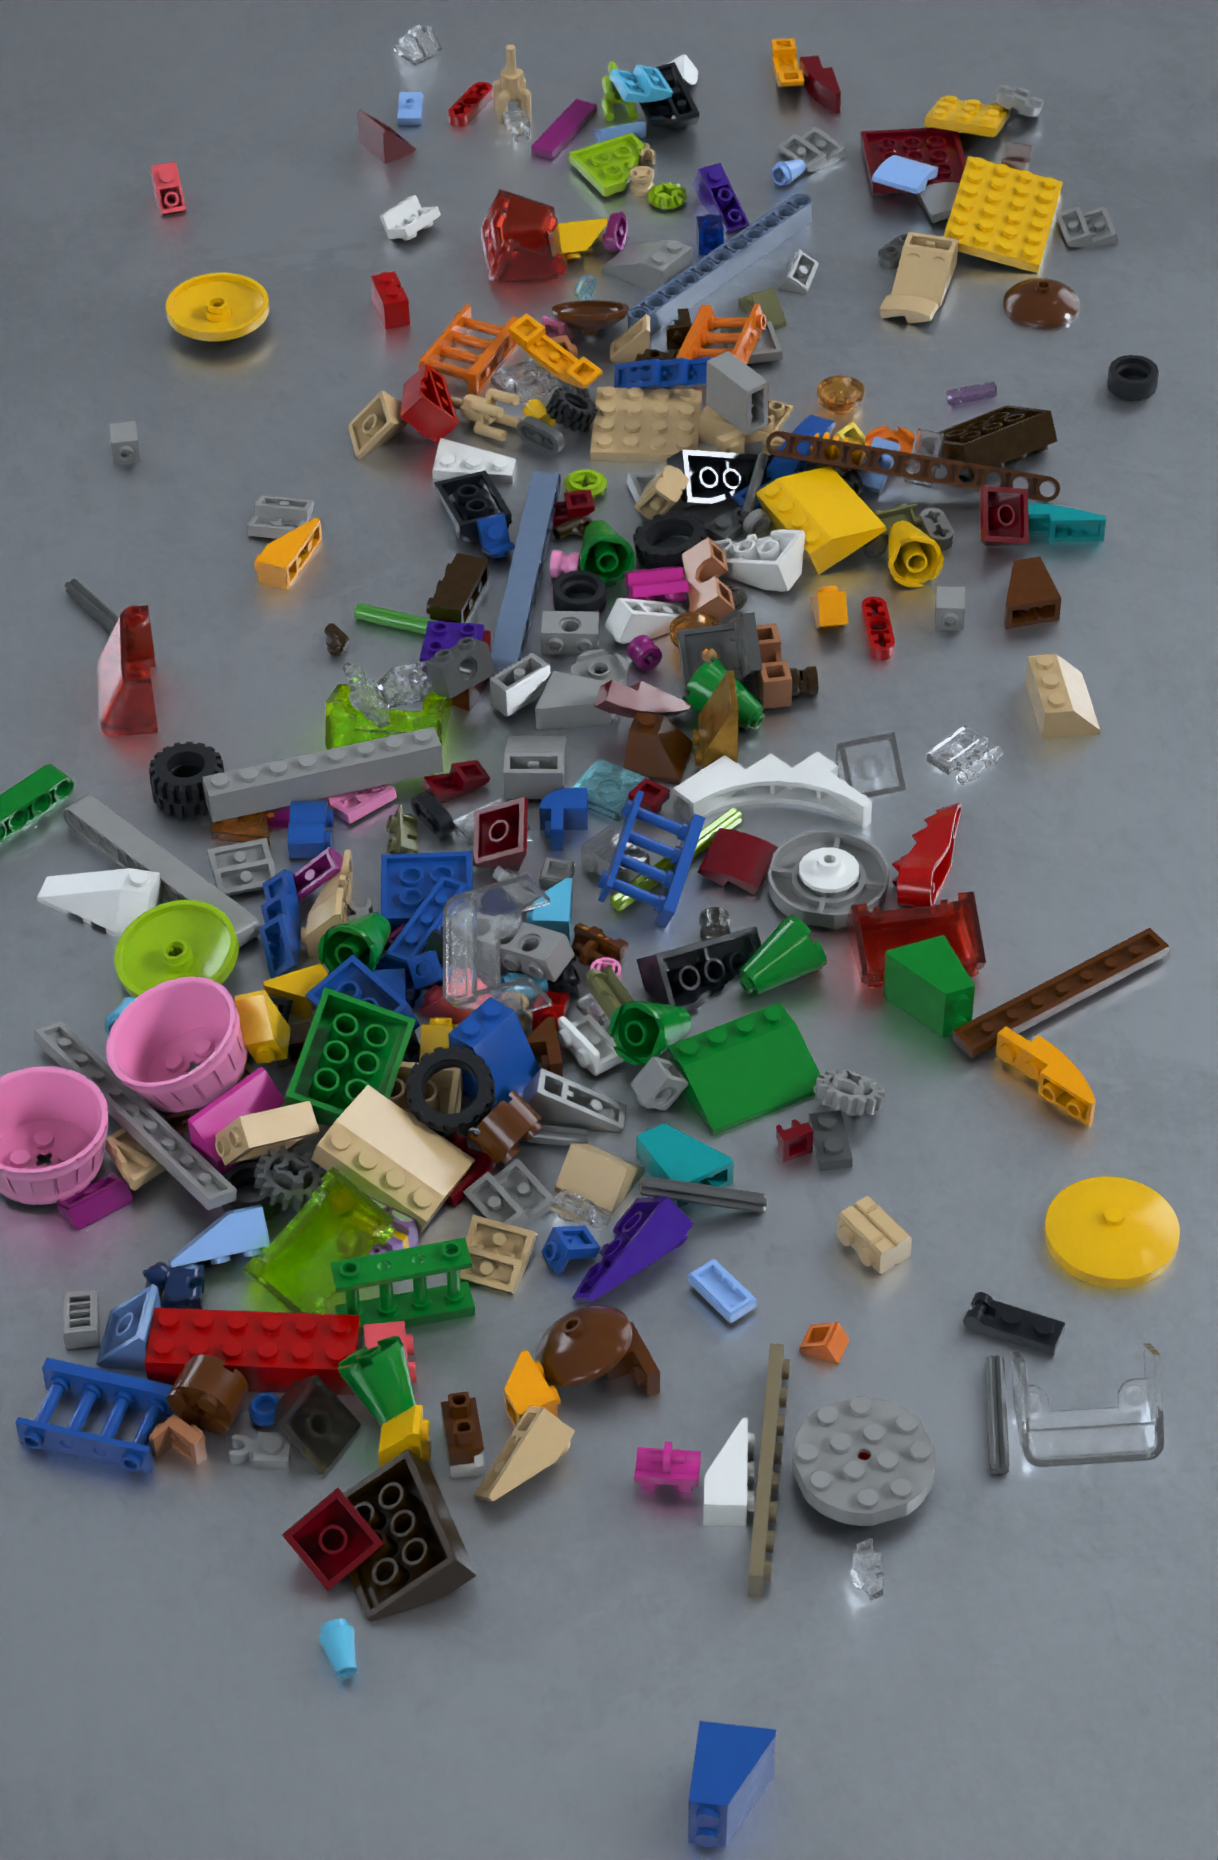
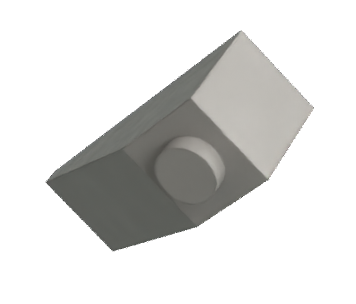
(572, 1105)

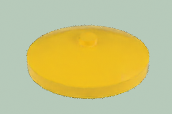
(217, 306)
(1111, 1232)

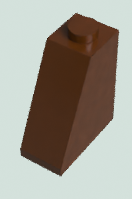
(1031, 595)

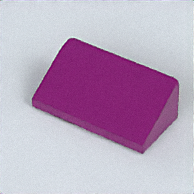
(317, 872)
(96, 1201)

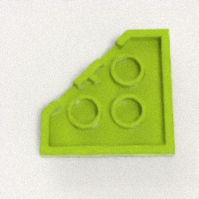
(608, 162)

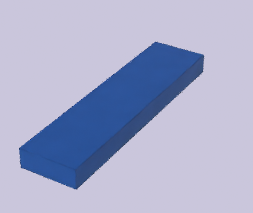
(427, 917)

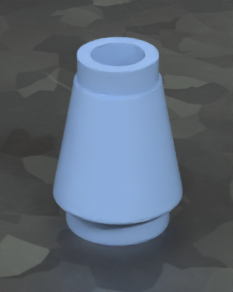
(787, 171)

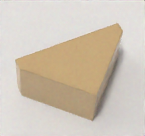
(631, 342)

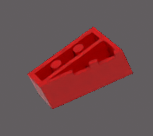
(428, 404)

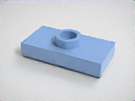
(410, 109)
(876, 482)
(722, 1290)

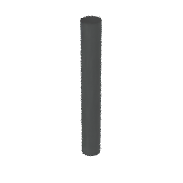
(754, 485)

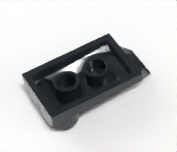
(470, 499)

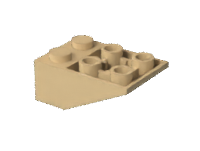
(926, 266)
(713, 424)

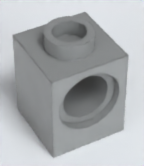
(124, 442)
(949, 608)
(659, 1084)

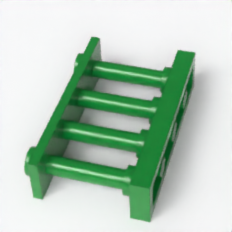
(415, 1307)

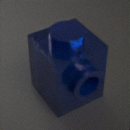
(709, 233)

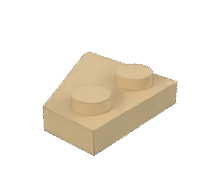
(132, 1159)

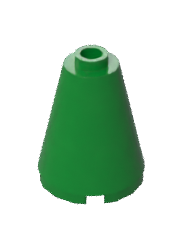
(605, 553)
(706, 681)
(359, 937)
(782, 958)
(647, 1029)
(380, 1378)

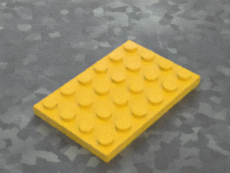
(1003, 213)

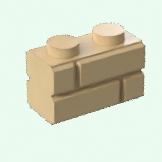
(662, 492)
(873, 1235)

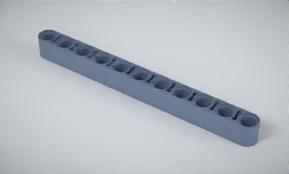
(723, 263)
(525, 570)

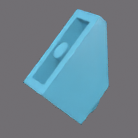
(558, 913)

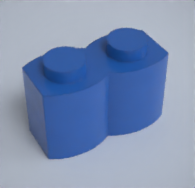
(309, 828)

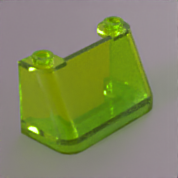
(349, 726)
(328, 1229)

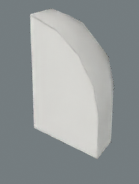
(687, 69)

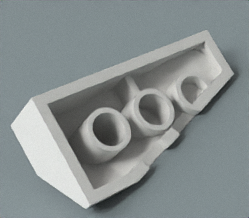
(765, 561)
(104, 897)

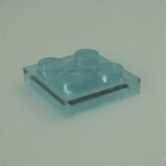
(608, 787)

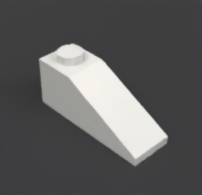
(641, 617)

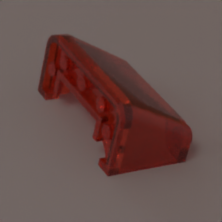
(518, 240)
(124, 678)
(880, 931)

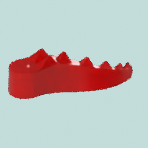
(929, 861)

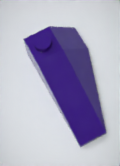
(643, 1235)

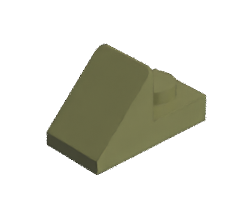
(769, 306)

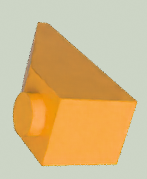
(287, 555)

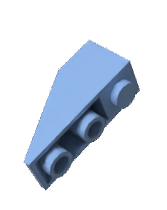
(230, 1234)

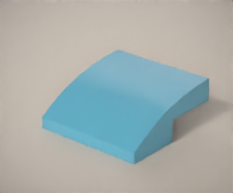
(642, 85)

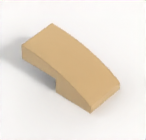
(914, 308)

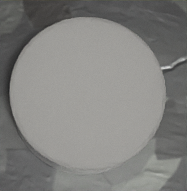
(756, 522)

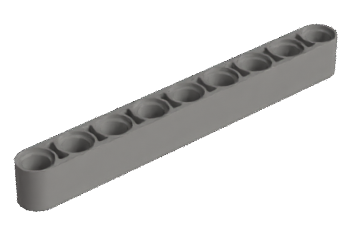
(136, 850)

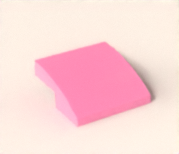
(359, 803)

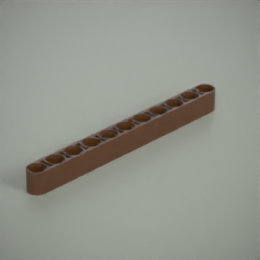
(900, 458)

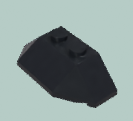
(675, 111)

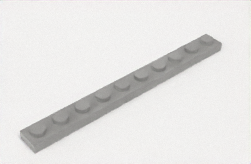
(139, 1118)

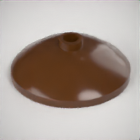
(1041, 303)
(590, 314)
(584, 1345)

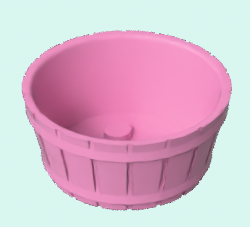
(168, 1032)
(52, 1115)

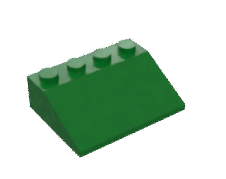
(346, 1051)
(745, 1068)

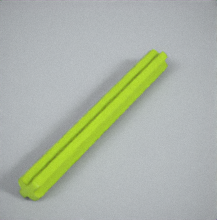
(727, 821)

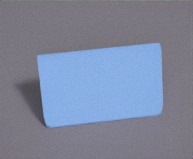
(637, 128)

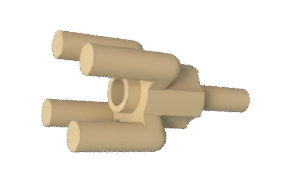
(511, 87)
(485, 411)

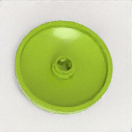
(176, 943)

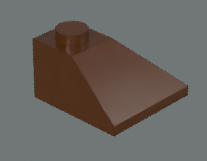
(657, 748)

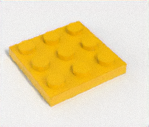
(967, 116)

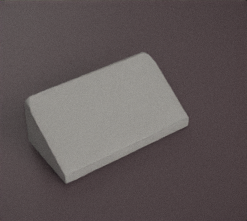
(798, 273)

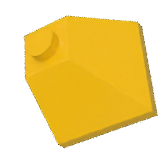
(576, 237)

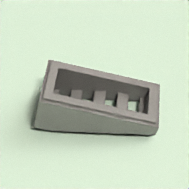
(86, 1335)

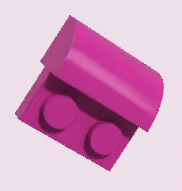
(657, 584)

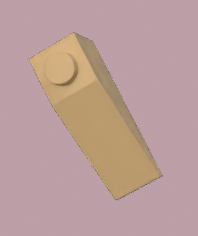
(532, 1447)

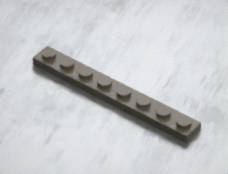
(768, 1480)

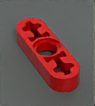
(470, 104)
(872, 636)

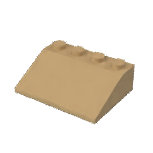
(392, 1156)

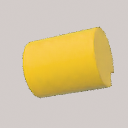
(537, 409)

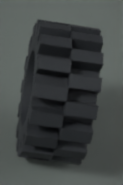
(571, 409)

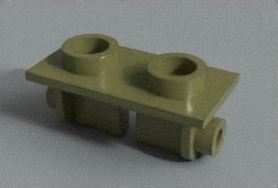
(901, 512)
(403, 833)
(607, 989)

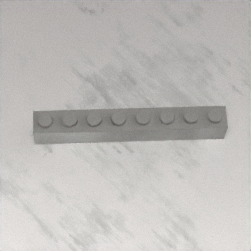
(323, 774)

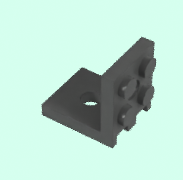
(734, 644)

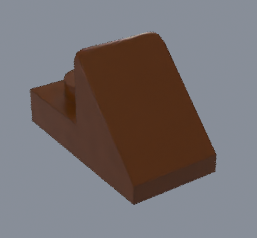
(546, 1046)
(640, 1365)

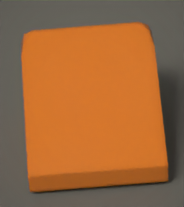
(825, 1342)

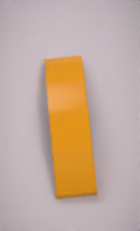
(785, 63)
(551, 355)

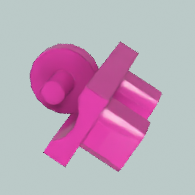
(667, 1468)

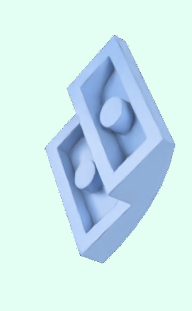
(904, 174)

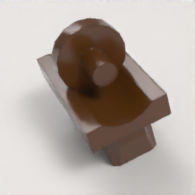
(592, 944)

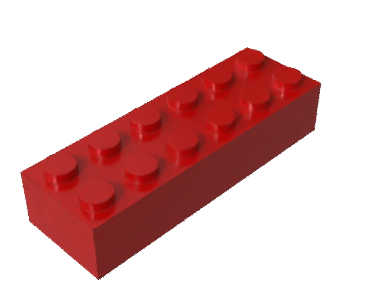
(263, 1346)

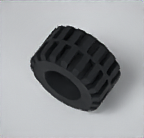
(179, 775)

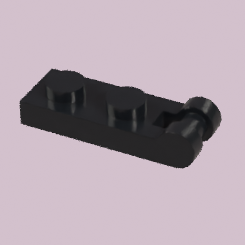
(1014, 1324)

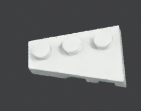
(460, 459)

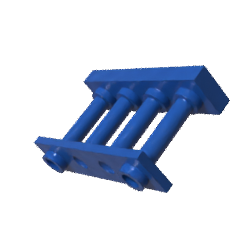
(680, 856)
(94, 1386)

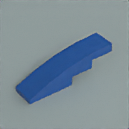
(662, 374)
(810, 426)
(282, 924)

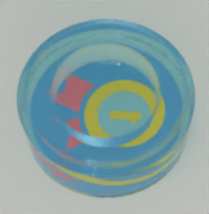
(585, 287)

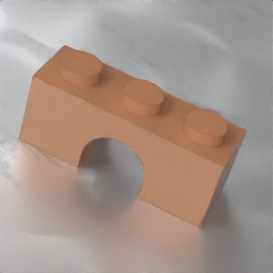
(702, 568)
(775, 679)

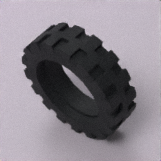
(663, 527)
(444, 1059)

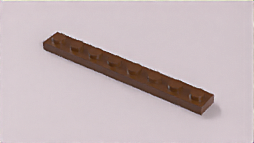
(1061, 991)

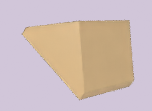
(598, 1176)

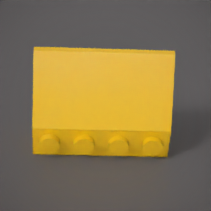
(827, 511)

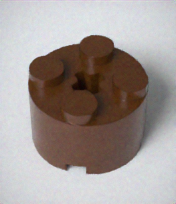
(507, 1128)
(208, 1394)

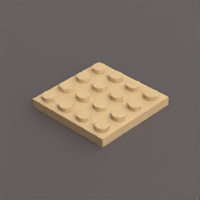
(644, 423)

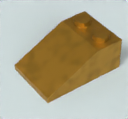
(718, 725)

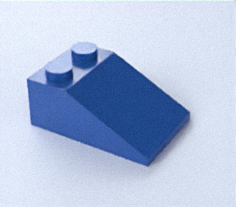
(361, 983)

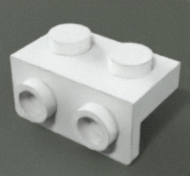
(408, 218)
(588, 1043)

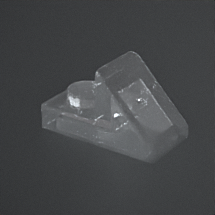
(927, 444)

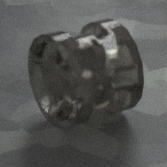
(714, 923)

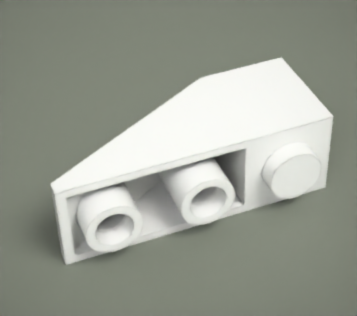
(727, 1479)

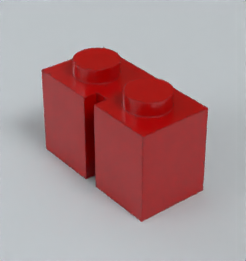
(390, 300)

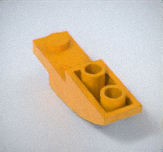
(1057, 1076)

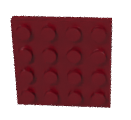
(925, 145)

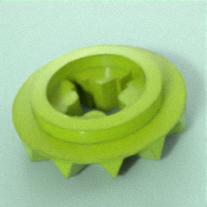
(660, 198)
(576, 480)

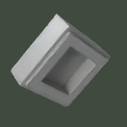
(555, 871)

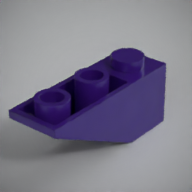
(719, 197)

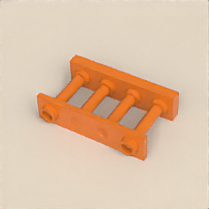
(702, 334)
(484, 364)

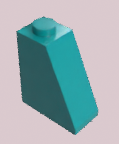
(679, 1157)

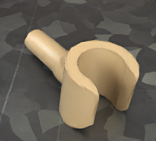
(647, 154)

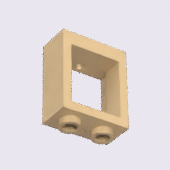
(258, 1132)

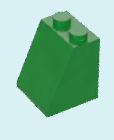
(929, 984)

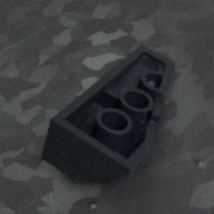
(714, 474)
(697, 970)

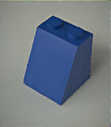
(499, 1039)
(727, 1779)

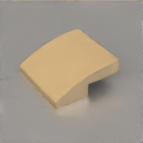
(497, 1253)

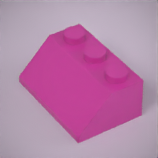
(249, 1096)

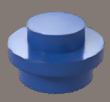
(262, 1409)

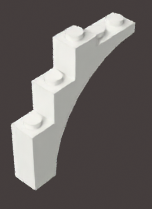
(771, 780)

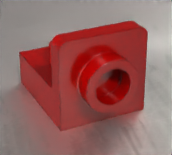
(559, 1007)

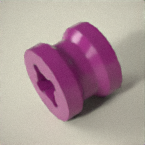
(644, 653)

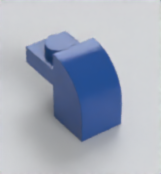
(563, 811)

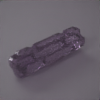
(971, 393)

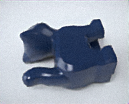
(180, 1286)

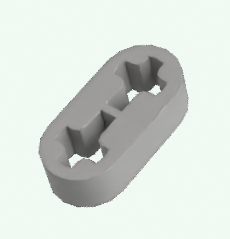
(937, 527)

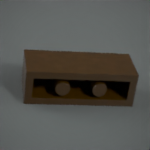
(460, 589)

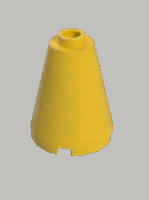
(912, 555)

